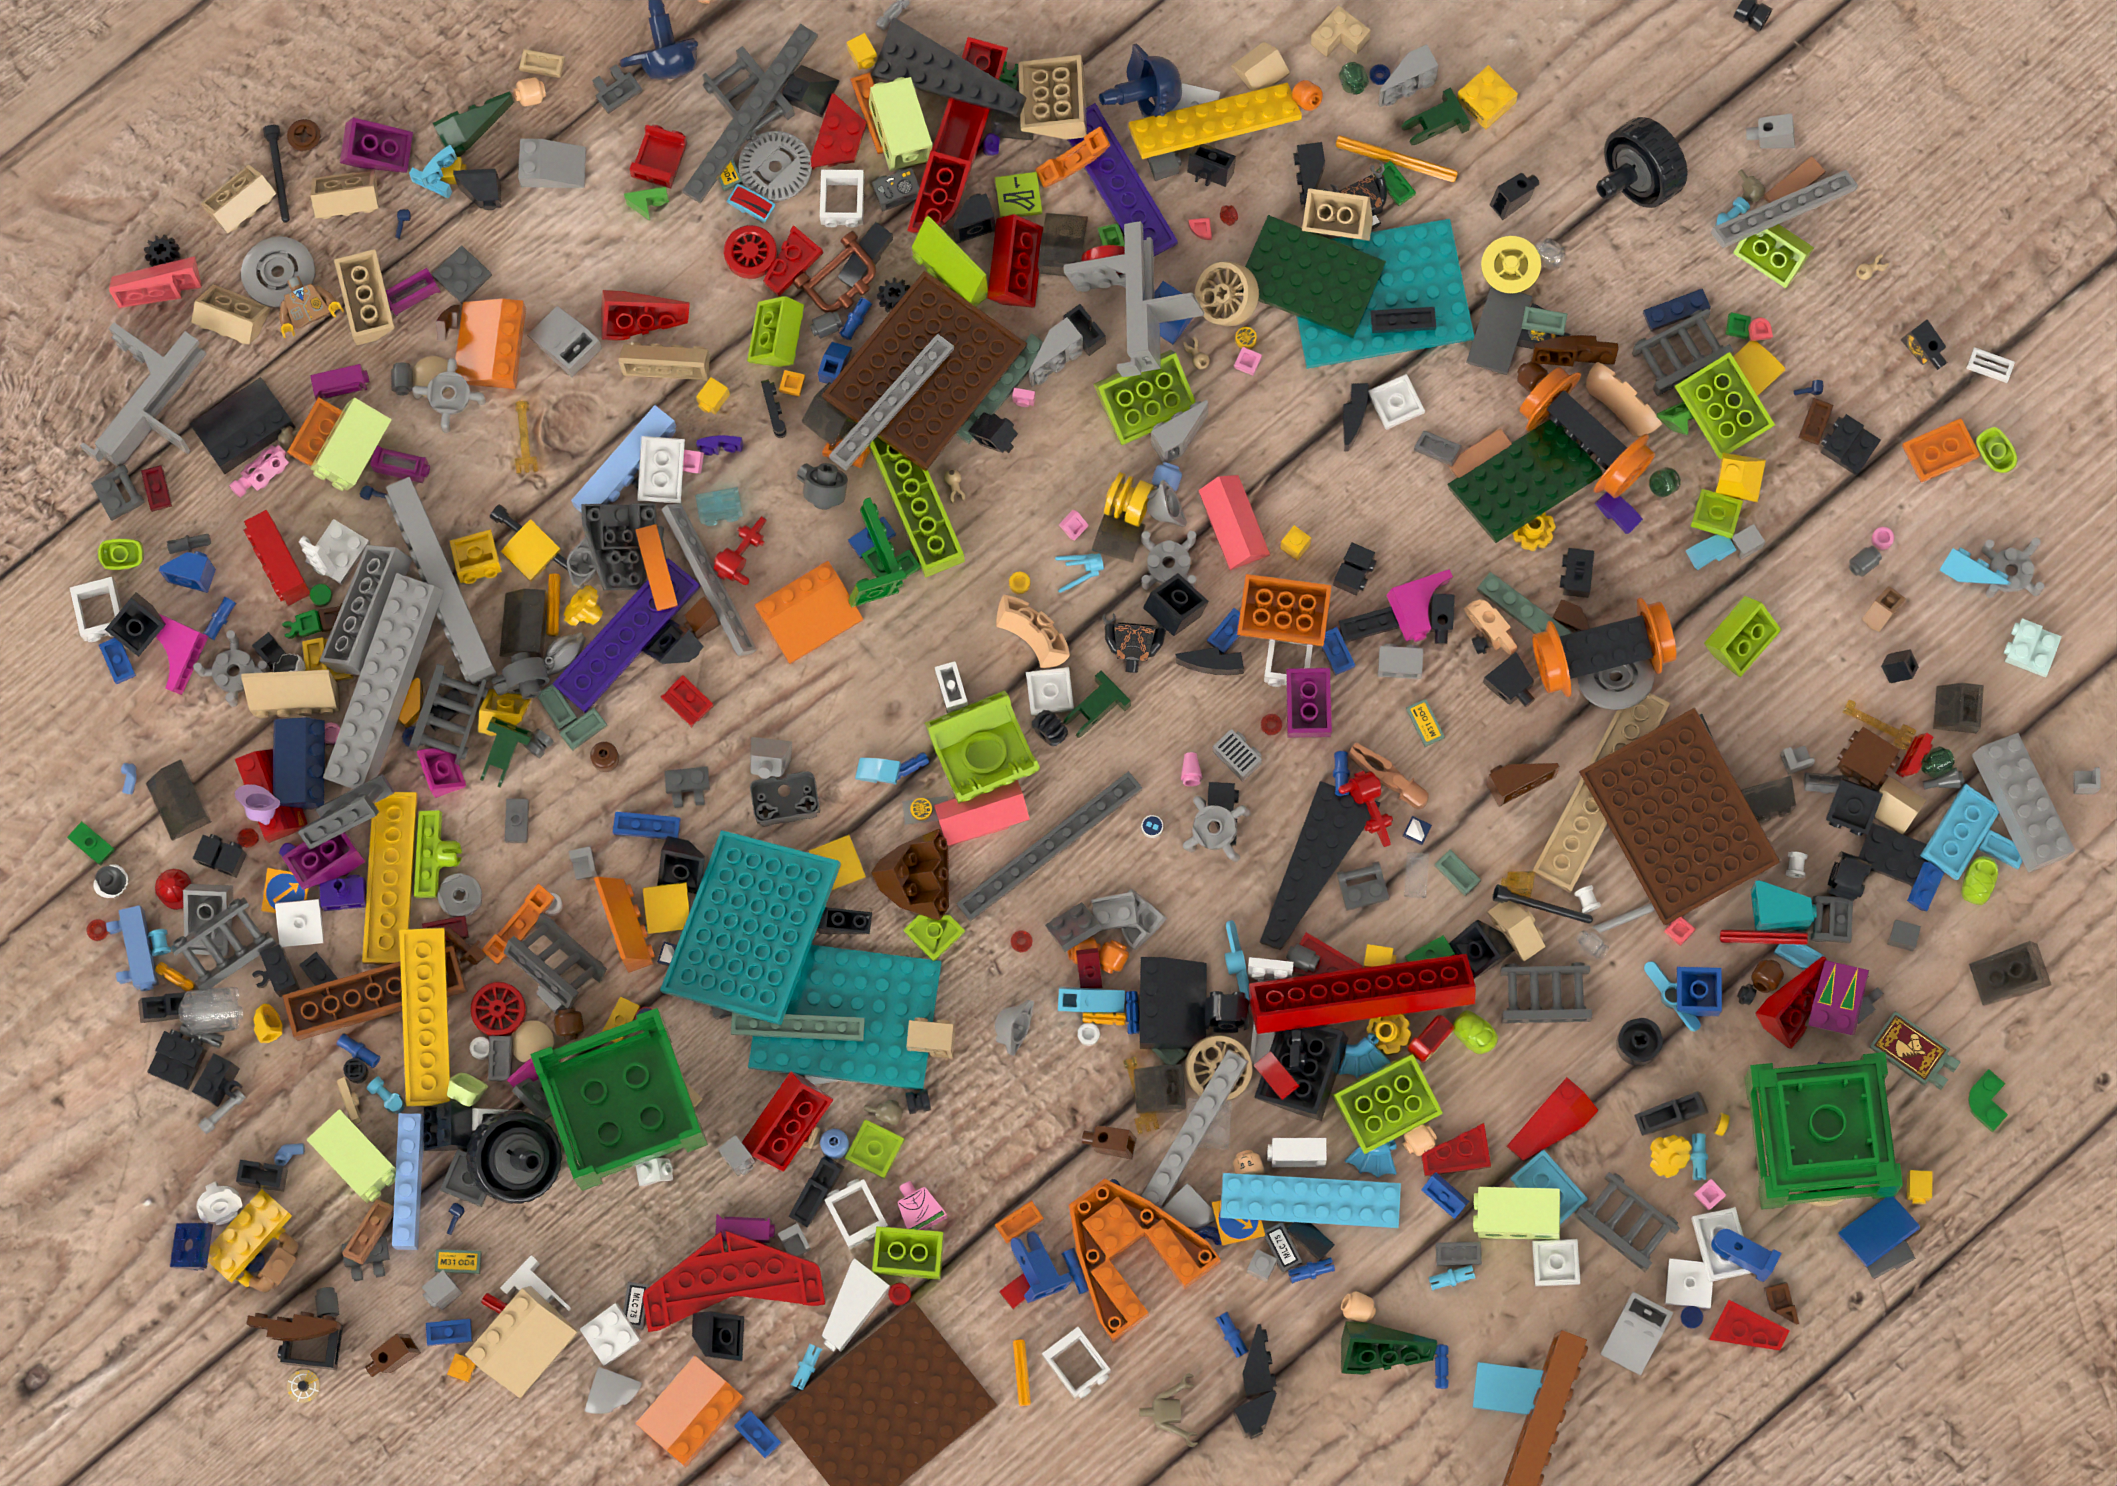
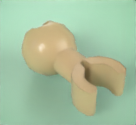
(1865, 271)
(1199, 358)
(953, 481)

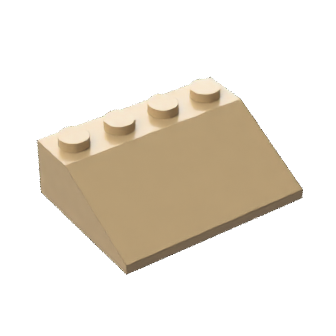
(1054, 97)
(291, 693)
(522, 1341)

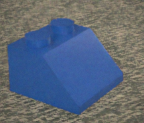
(1173, 329)
(189, 571)
(1699, 991)

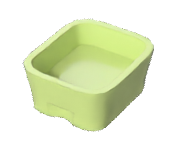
(466, 1089)

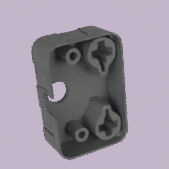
(789, 808)

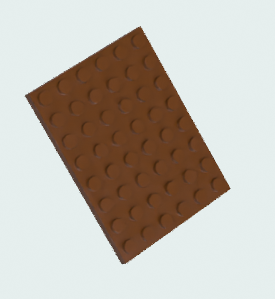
(951, 393)
(1679, 816)
(886, 1405)

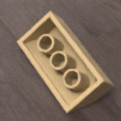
(364, 296)
(664, 361)

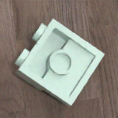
(2032, 647)

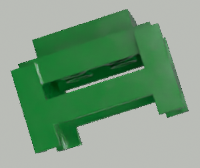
(619, 1100)
(1822, 1131)

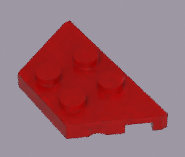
(838, 135)

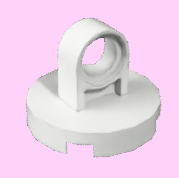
(218, 1204)

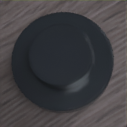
(1480, 644)
(1746, 994)

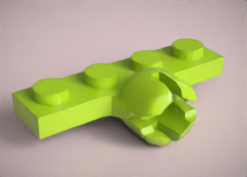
(432, 854)

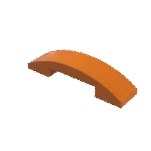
(1074, 159)
(656, 567)
(520, 924)

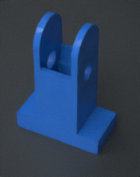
(1749, 1254)
(1038, 1268)

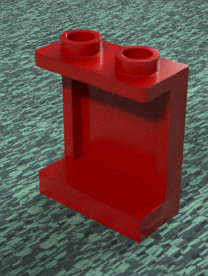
(659, 156)

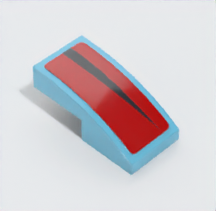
(750, 202)

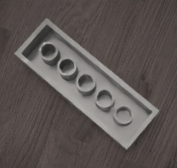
(363, 608)
(2023, 802)

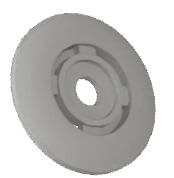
(766, 149)
(266, 256)
(1614, 694)

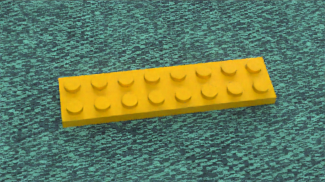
(1214, 120)
(389, 877)
(425, 1016)

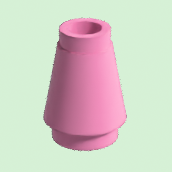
(1191, 770)

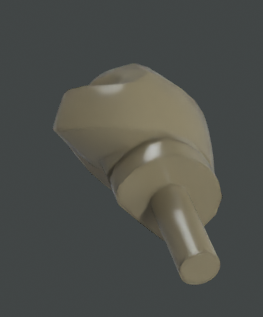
(1753, 187)
(287, 436)
(887, 1112)

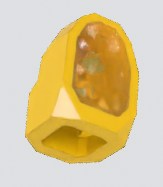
(267, 1024)

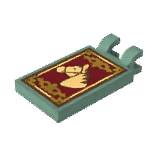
(1914, 1051)

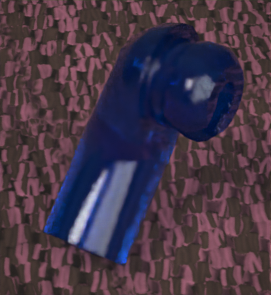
(1210, 1233)

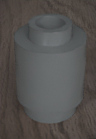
(826, 324)
(401, 378)
(1865, 561)
(1303, 958)
(327, 1302)

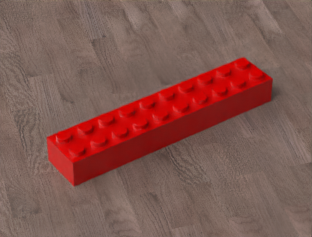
(1362, 993)

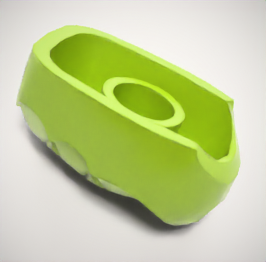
(1997, 450)
(120, 553)
(1980, 880)
(1475, 1032)

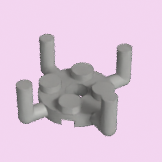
(457, 402)
(1165, 550)
(2020, 561)
(224, 662)
(1227, 830)

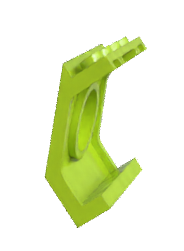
(981, 747)

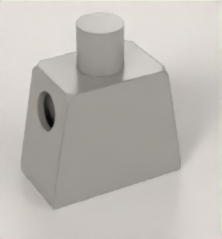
(1773, 132)
(769, 757)

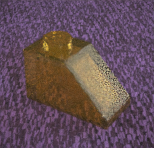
(1519, 882)

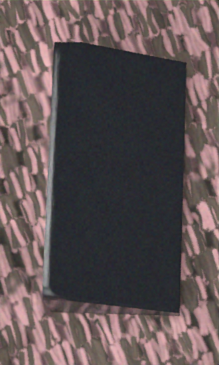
(1311, 1239)

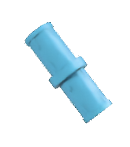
(1699, 1156)
(1451, 1277)
(806, 1366)

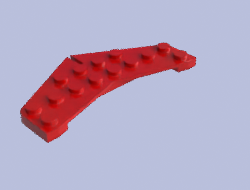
(717, 1274)

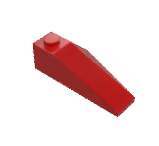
(635, 313)
(1790, 1006)
(1559, 1116)

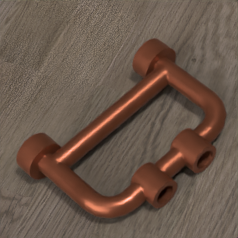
(861, 286)

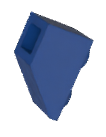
(833, 362)

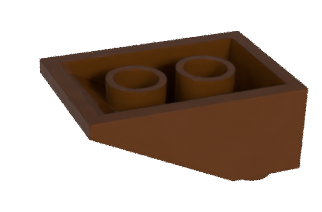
(1517, 779)

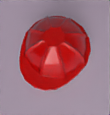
(170, 888)

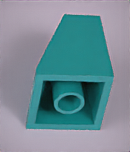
(1780, 908)

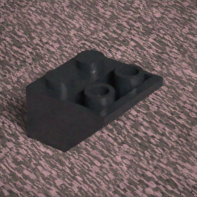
(447, 1126)

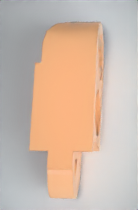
(1491, 625)

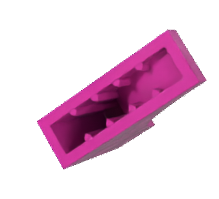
(1412, 601)
(183, 651)

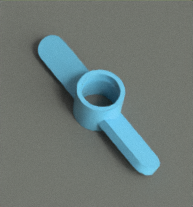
(1235, 959)
(1663, 985)

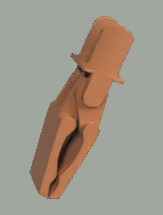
(1390, 776)

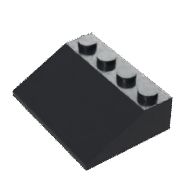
(242, 425)
(1172, 1003)
(1324, 1054)

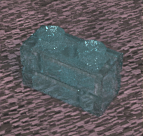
(719, 506)

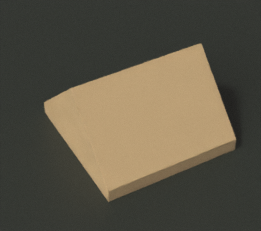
(1261, 67)
(1898, 805)

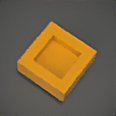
(792, 383)
(461, 1368)

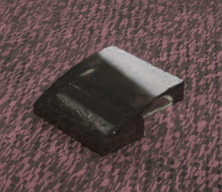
(1118, 538)

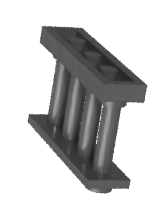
(745, 61)
(1664, 382)
(427, 718)
(346, 811)
(225, 966)
(551, 978)
(1535, 1013)
(1624, 1243)

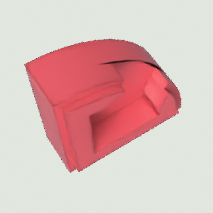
(1201, 228)

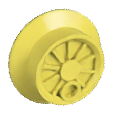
(1511, 264)

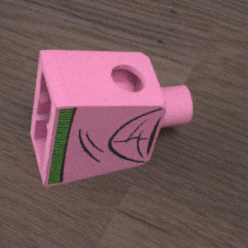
(919, 1208)

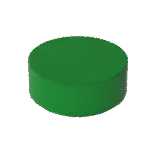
(321, 595)

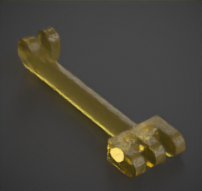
(521, 408)
(1898, 734)
(1130, 1065)

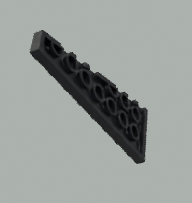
(942, 72)
(1322, 845)

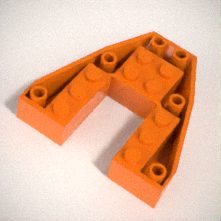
(1109, 1222)

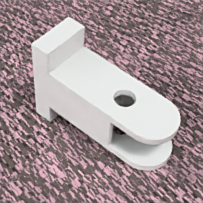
(525, 1277)

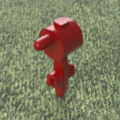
(731, 563)
(1365, 789)

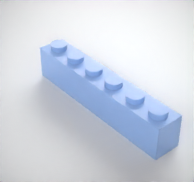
(624, 461)
(408, 1182)

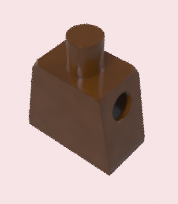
(1119, 1143)
(392, 1354)

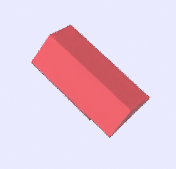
(155, 283)
(1233, 521)
(982, 814)

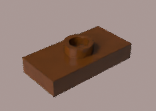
(1815, 421)

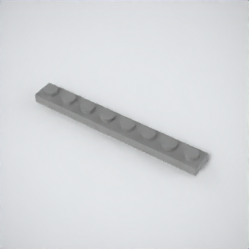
(1784, 208)
(891, 402)
(708, 578)
(1195, 1128)

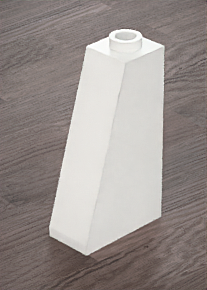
(854, 1304)

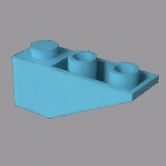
(1966, 570)
(1090, 1000)

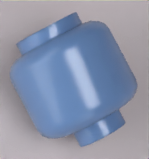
(1169, 473)
(839, 1149)

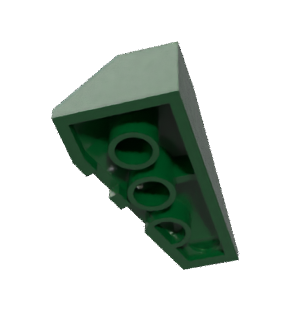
(466, 128)
(1375, 1347)

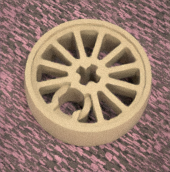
(1227, 293)
(1210, 1042)

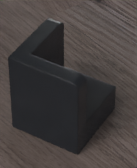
(268, 649)
(1900, 666)

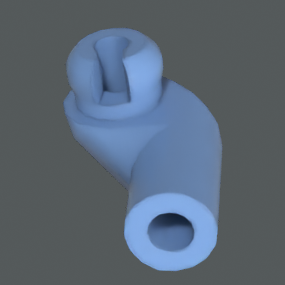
(131, 777)
(287, 1151)

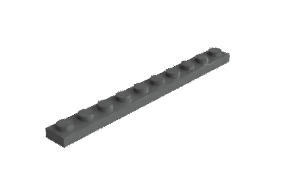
(750, 113)
(1049, 846)

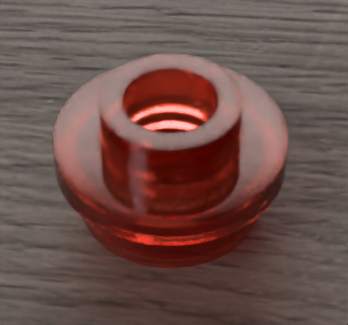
(1228, 215)
(1271, 718)
(247, 837)
(91, 930)
(1024, 947)

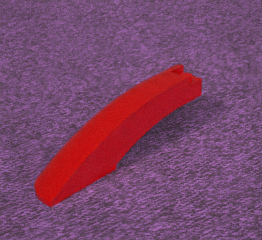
(955, 144)

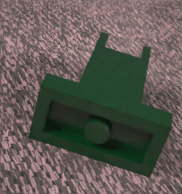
(1439, 119)
(1098, 703)
(504, 745)

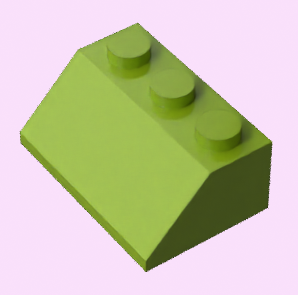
(1775, 253)
(775, 332)
(1743, 635)
(908, 1253)

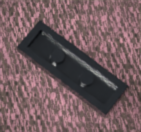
(1403, 320)
(1368, 624)

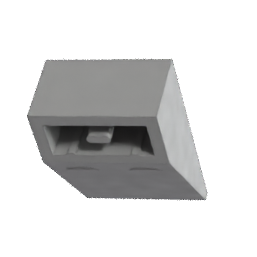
(1413, 73)
(565, 341)
(1059, 347)
(1174, 436)
(1636, 1333)

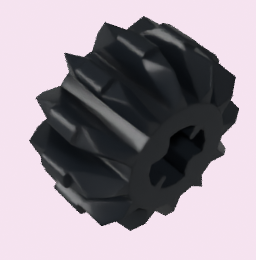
(157, 247)
(886, 291)
(1049, 728)

